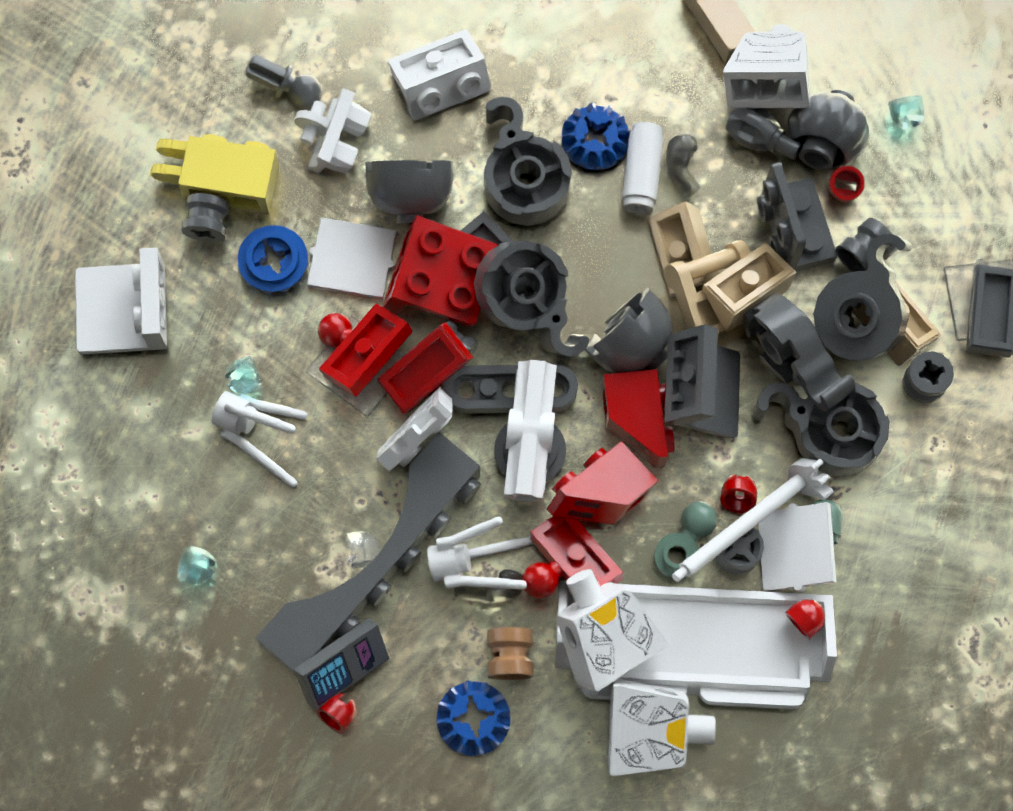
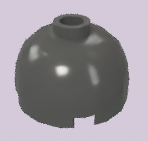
(409, 186)
(634, 336)

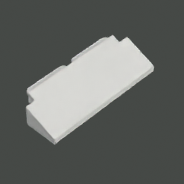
(726, 646)

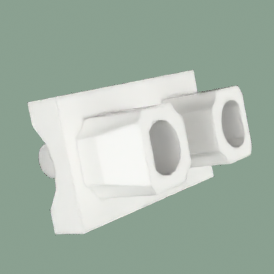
(341, 116)

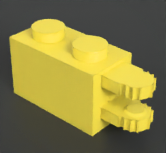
(217, 167)

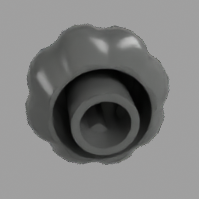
(830, 130)

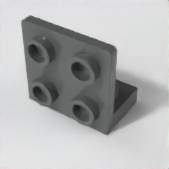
(795, 220)
(702, 382)

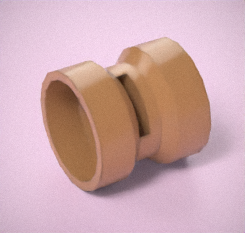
(510, 653)

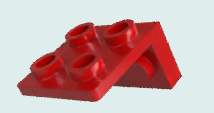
(437, 272)

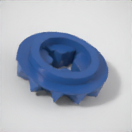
(592, 153)
(281, 241)
(459, 735)

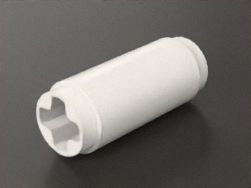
(642, 168)

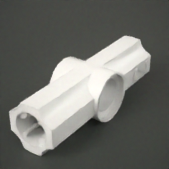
(530, 431)

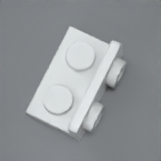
(441, 74)

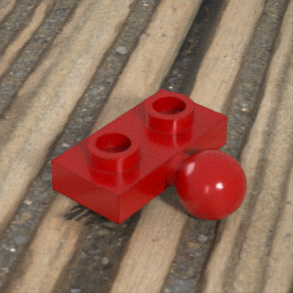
(360, 350)
(569, 551)

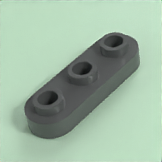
(488, 385)

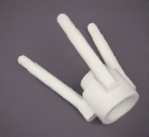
(239, 415)
(450, 560)

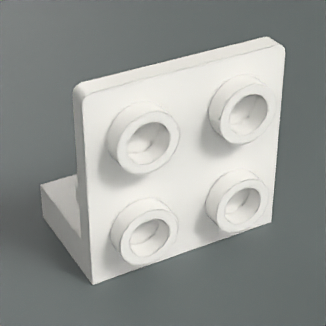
(122, 306)

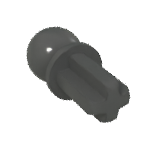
(301, 89)

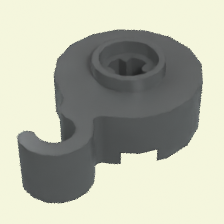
(518, 154)
(872, 288)
(545, 296)
(796, 351)
(814, 432)

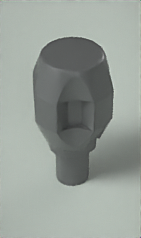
(760, 132)

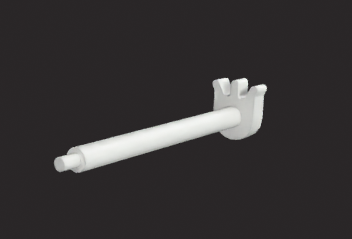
(803, 478)

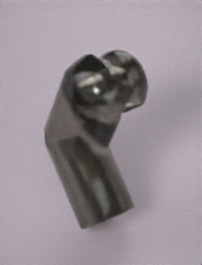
(676, 162)
(490, 595)

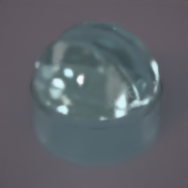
(907, 109)
(244, 376)
(195, 565)

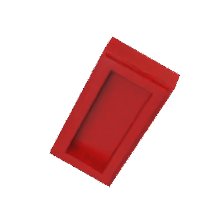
(425, 368)

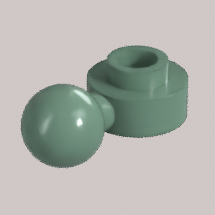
(697, 522)

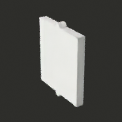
(351, 258)
(798, 548)

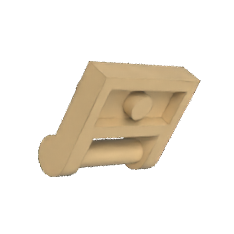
(680, 275)

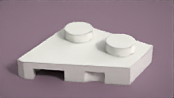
(423, 422)

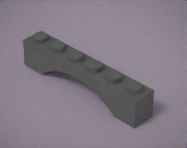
(436, 483)

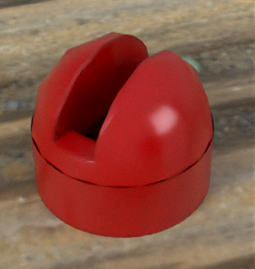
(847, 175)
(738, 503)
(807, 617)
(337, 714)

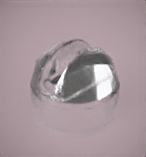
(360, 548)

